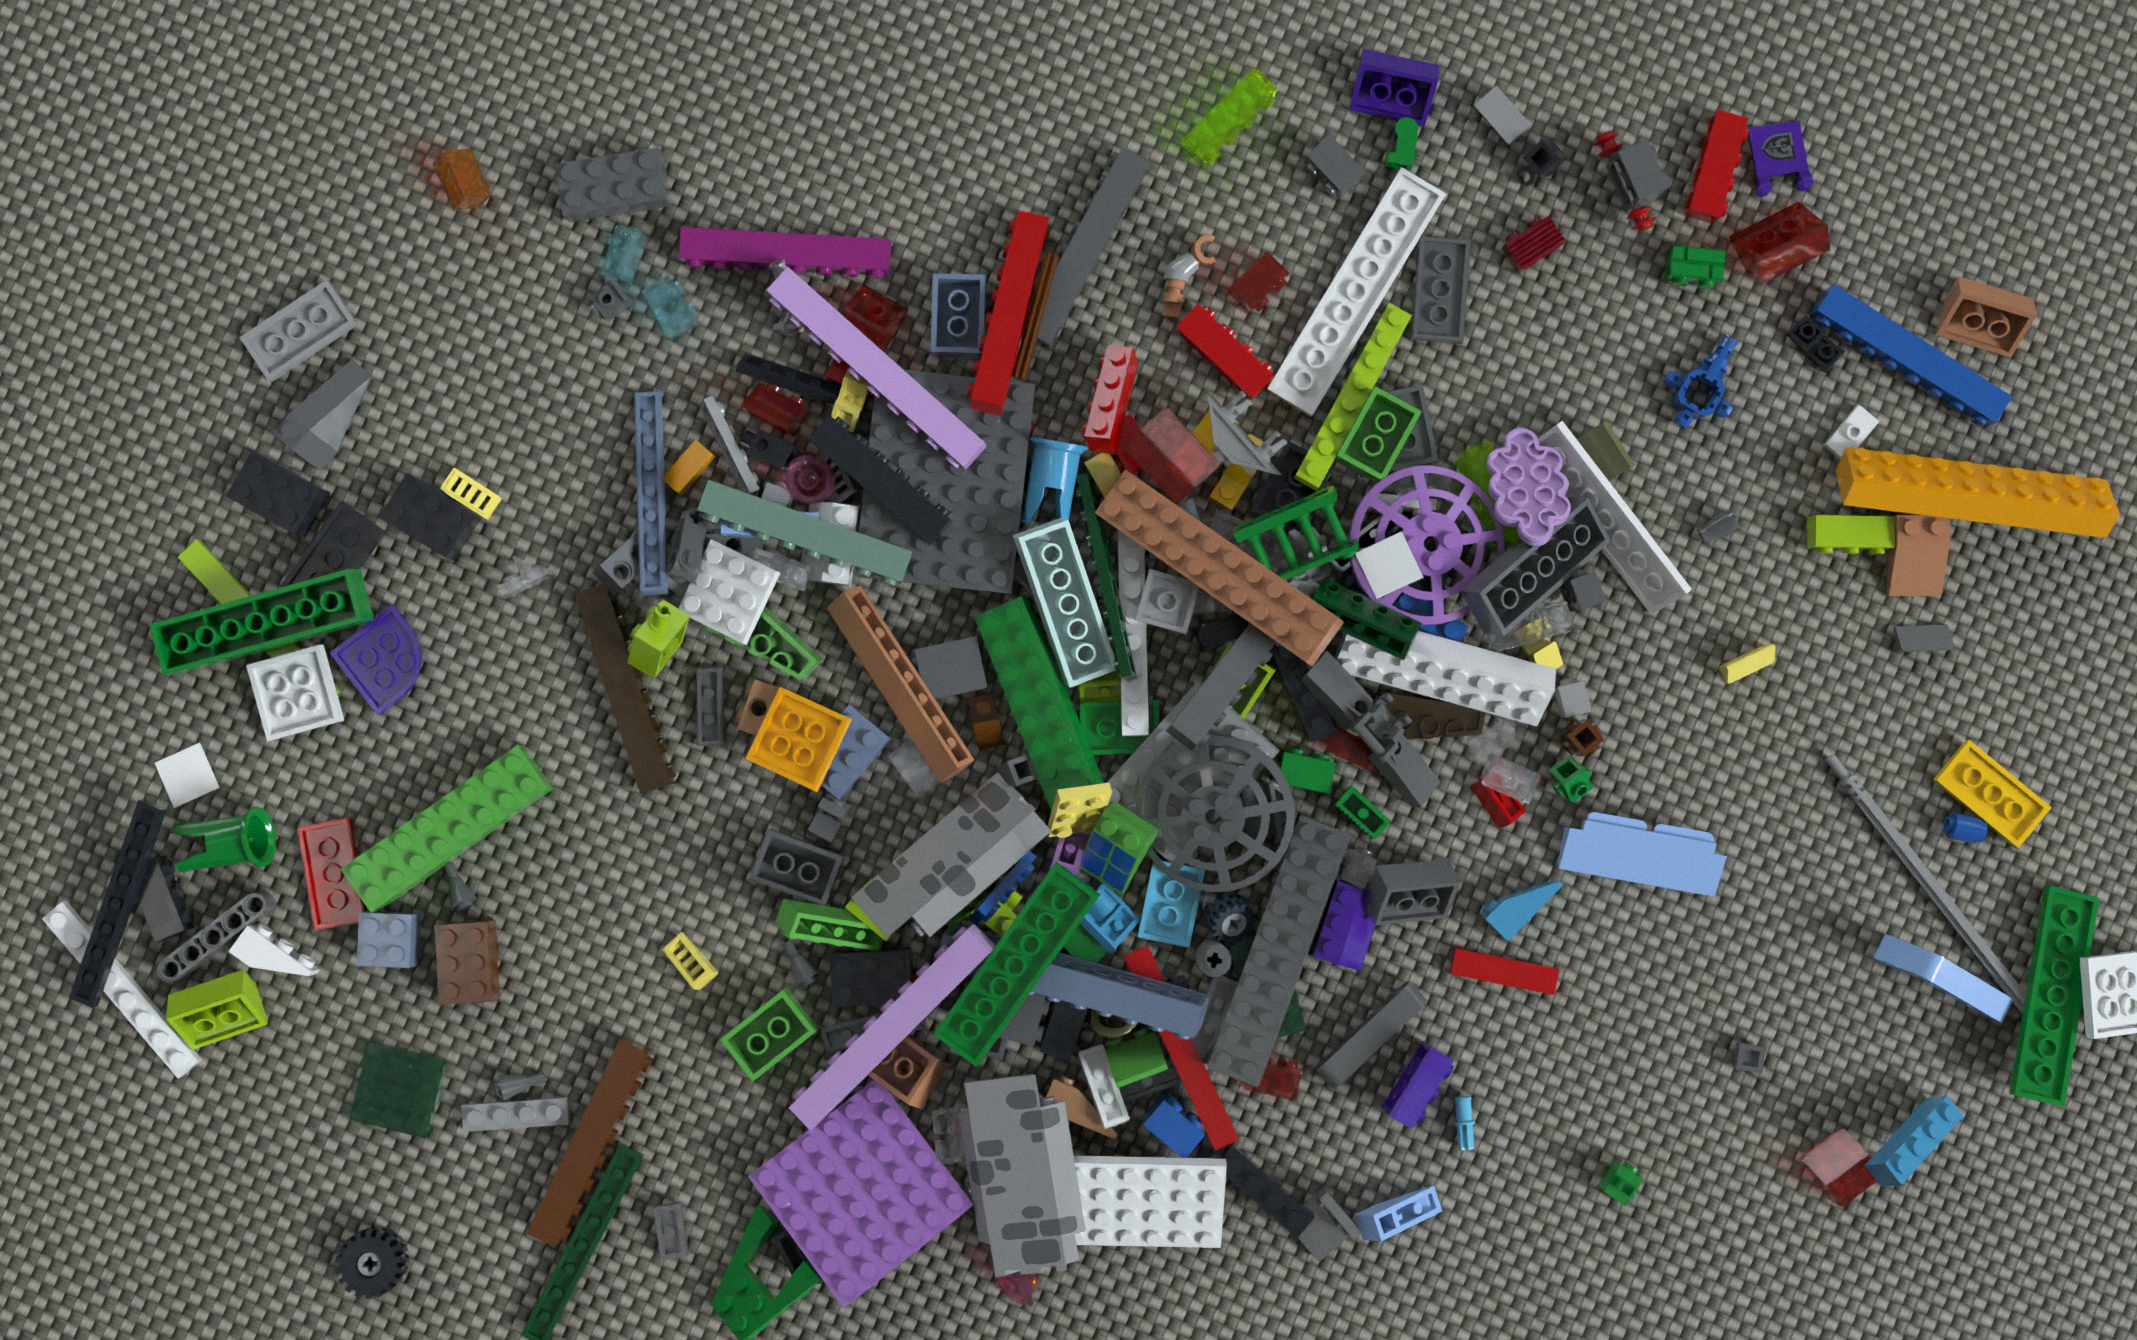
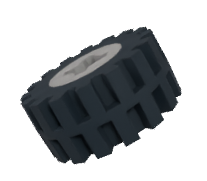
(1234, 910)

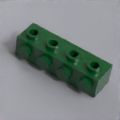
(1368, 619)

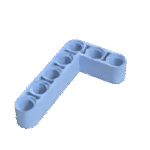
(1944, 976)

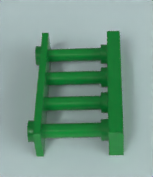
(1298, 511)

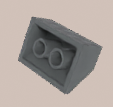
(1412, 891)

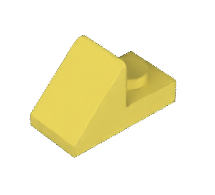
(1543, 653)

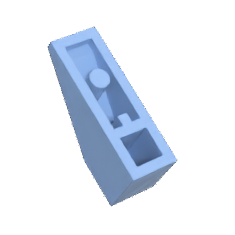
(1398, 1214)

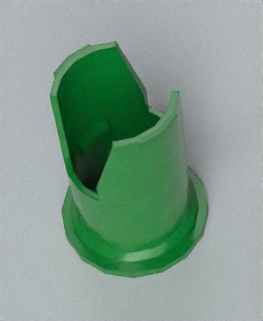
(231, 841)

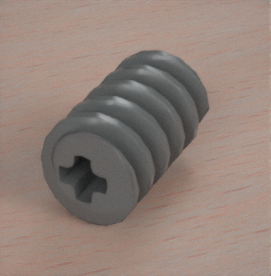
(1218, 967)

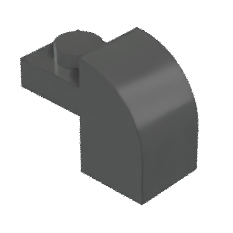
(828, 819)

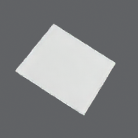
(1389, 565)
(186, 775)

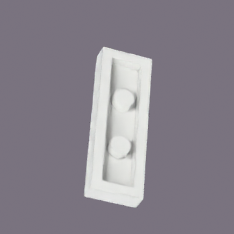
(1103, 1087)

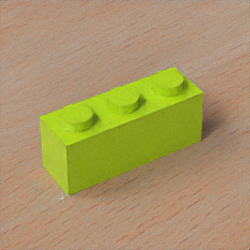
(1850, 534)

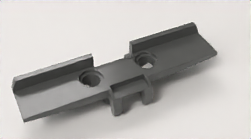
(1376, 727)

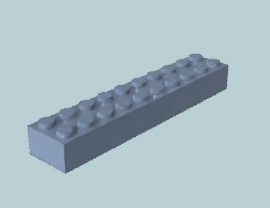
(1114, 992)

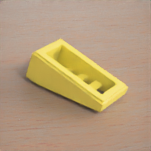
(451, 482)
(710, 971)

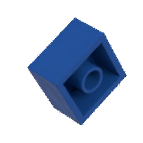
(1173, 1125)

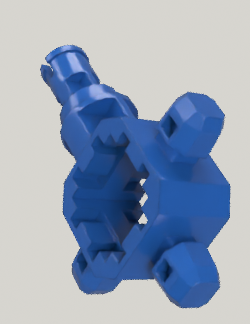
(1708, 374)

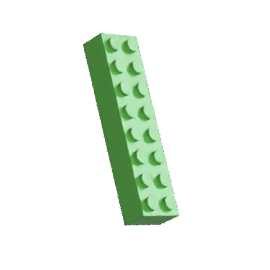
(447, 829)

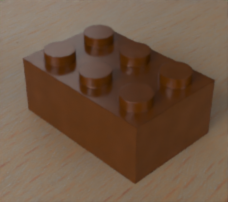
(467, 962)

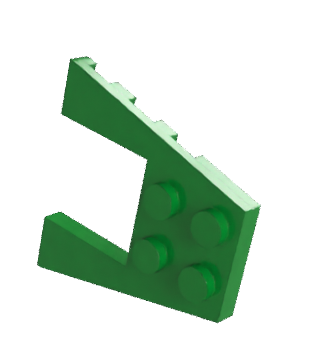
(743, 1298)

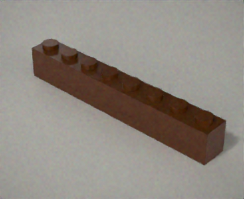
(590, 1141)

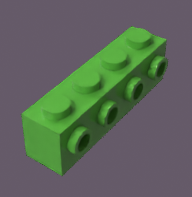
(825, 925)

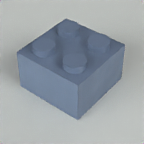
(388, 939)

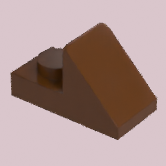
(986, 721)

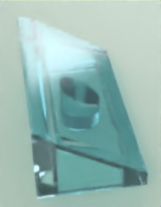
(623, 254)

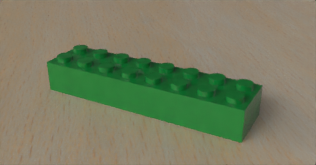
(261, 622)
(1038, 697)

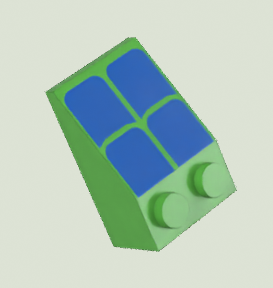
(1117, 847)

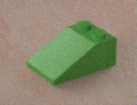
(1135, 1057)

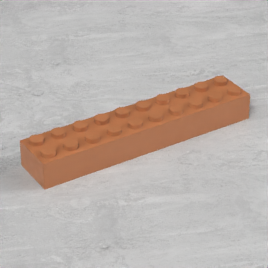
(1219, 568)

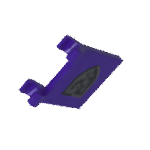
(1778, 152)

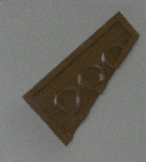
(1435, 717)

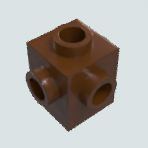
(1590, 734)

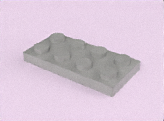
(298, 330)

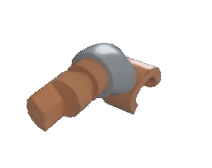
(1179, 272)

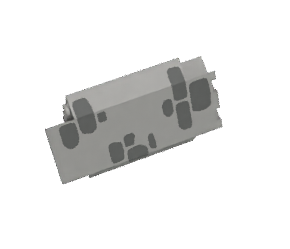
(953, 861)
(1021, 1175)

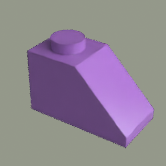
(1070, 851)

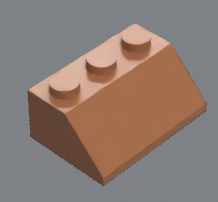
(1985, 316)

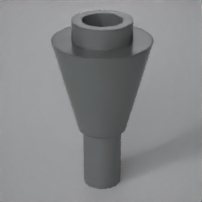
(460, 894)
(802, 970)
(513, 1084)

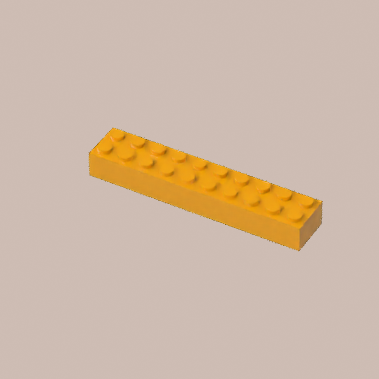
(1976, 492)

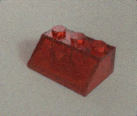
(1781, 242)
(1172, 456)

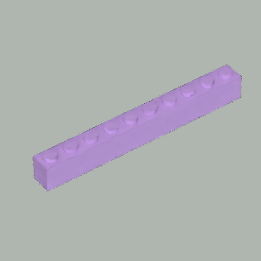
(876, 368)
(892, 1026)

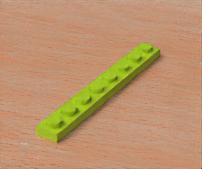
(1352, 397)

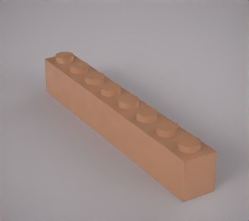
(900, 683)

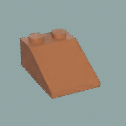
(1919, 556)
(910, 1072)

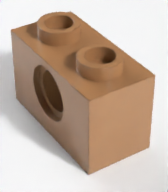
(755, 692)

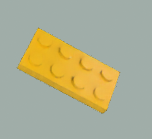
(1992, 793)

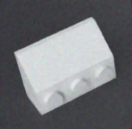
(841, 515)

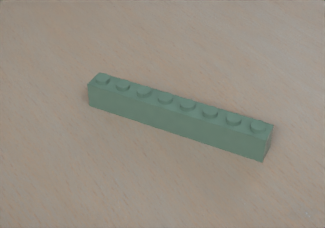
(804, 531)

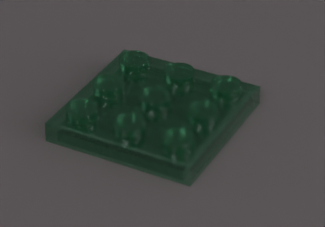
(398, 1089)

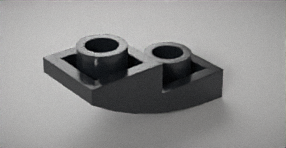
(1814, 344)

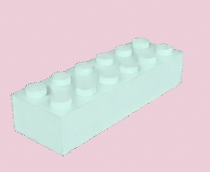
(1065, 601)

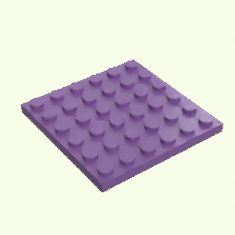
(860, 1192)

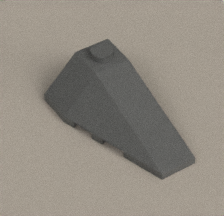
(322, 419)

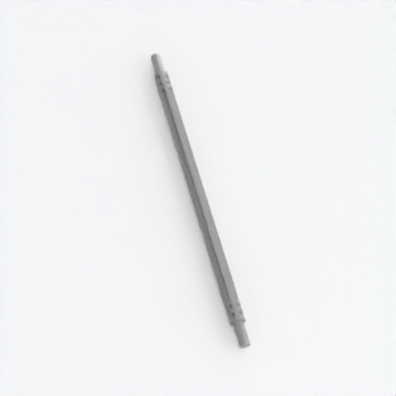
(1929, 883)

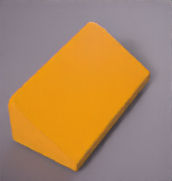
(688, 467)

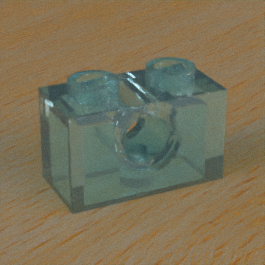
(658, 297)

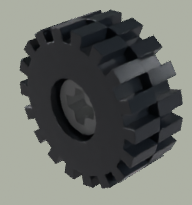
(382, 1248)

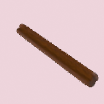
(1035, 316)

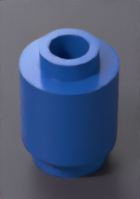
(1965, 828)

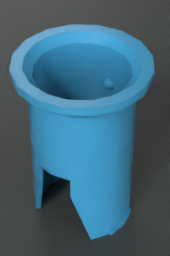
(1053, 466)

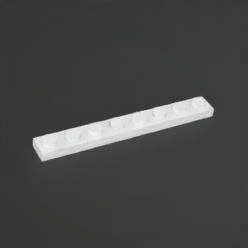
(1131, 586)
(126, 994)

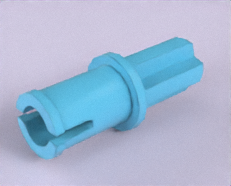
(1464, 1122)

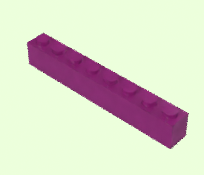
(800, 252)

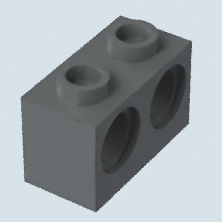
(623, 562)
(1582, 590)

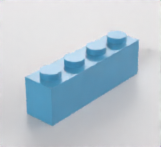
(1914, 1141)

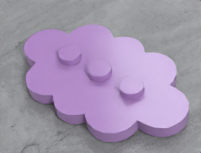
(1528, 486)

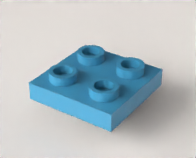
(1109, 919)

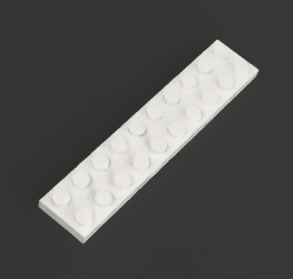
(1356, 292)

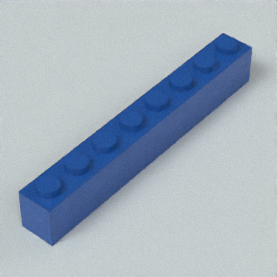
(1910, 356)

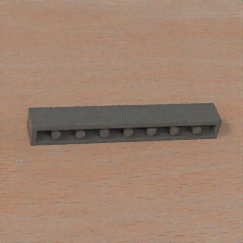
(1090, 239)
(1227, 678)

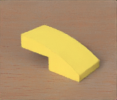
(851, 400)
(1103, 472)

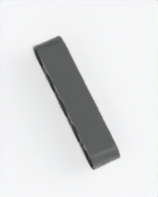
(204, 939)
(1371, 1034)

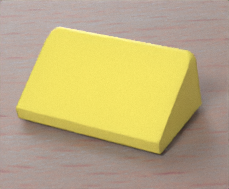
(1748, 663)

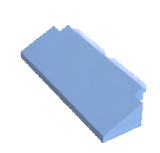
(1627, 852)

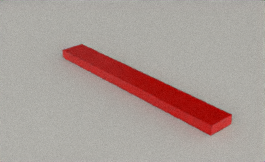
(1189, 1065)

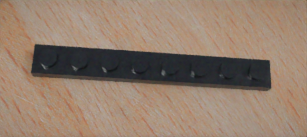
(117, 903)

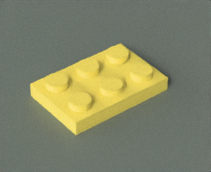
(1078, 809)

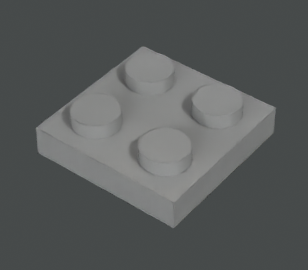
(1167, 601)

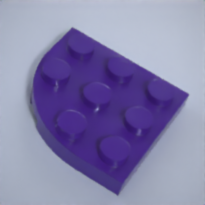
(382, 659)

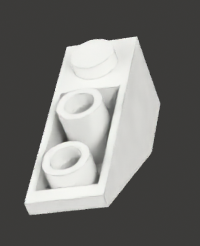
(264, 951)

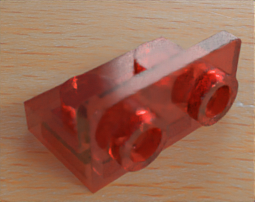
(1279, 1080)

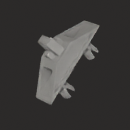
(1233, 444)

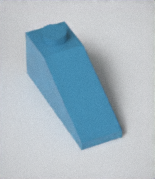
(1513, 911)

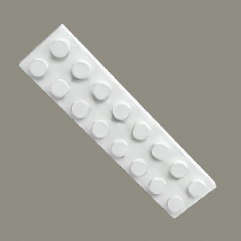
(1631, 546)

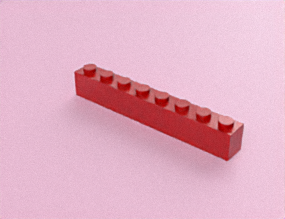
(1009, 313)

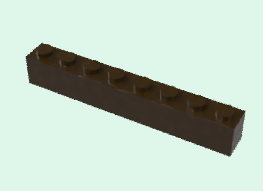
(625, 689)

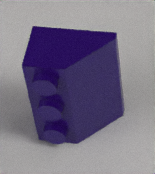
(1394, 87)
(1345, 927)
(1418, 1085)

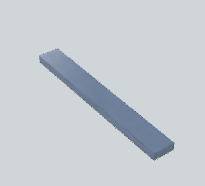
(651, 493)

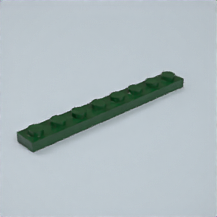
(1107, 588)
(583, 1243)

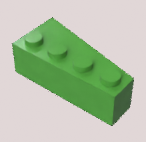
(779, 646)

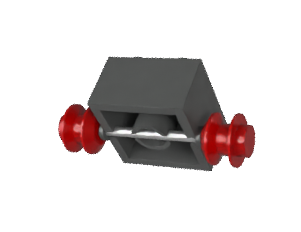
(1634, 176)

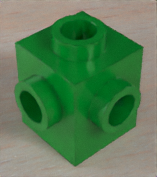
(1571, 779)

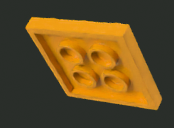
(798, 739)

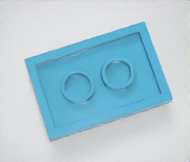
(1170, 906)

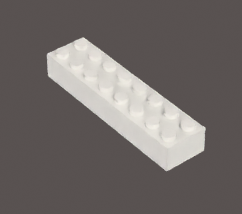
(1456, 675)

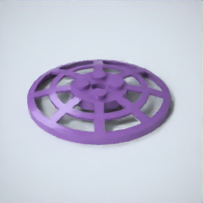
(1428, 524)

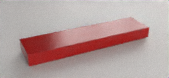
(1504, 971)

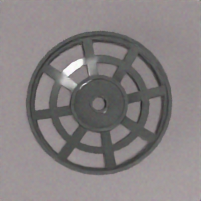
(1227, 803)

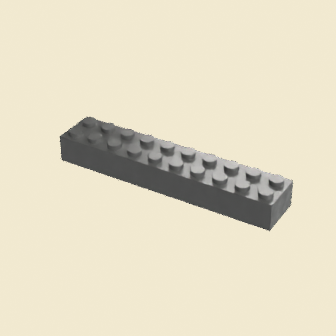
(1279, 951)

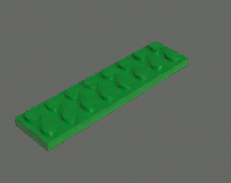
(1016, 964)
(2053, 996)

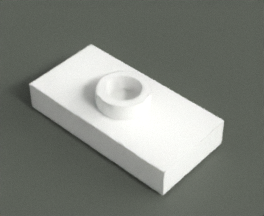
(1851, 431)

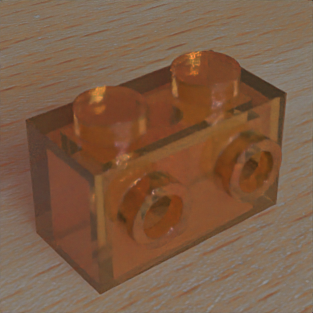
(461, 179)

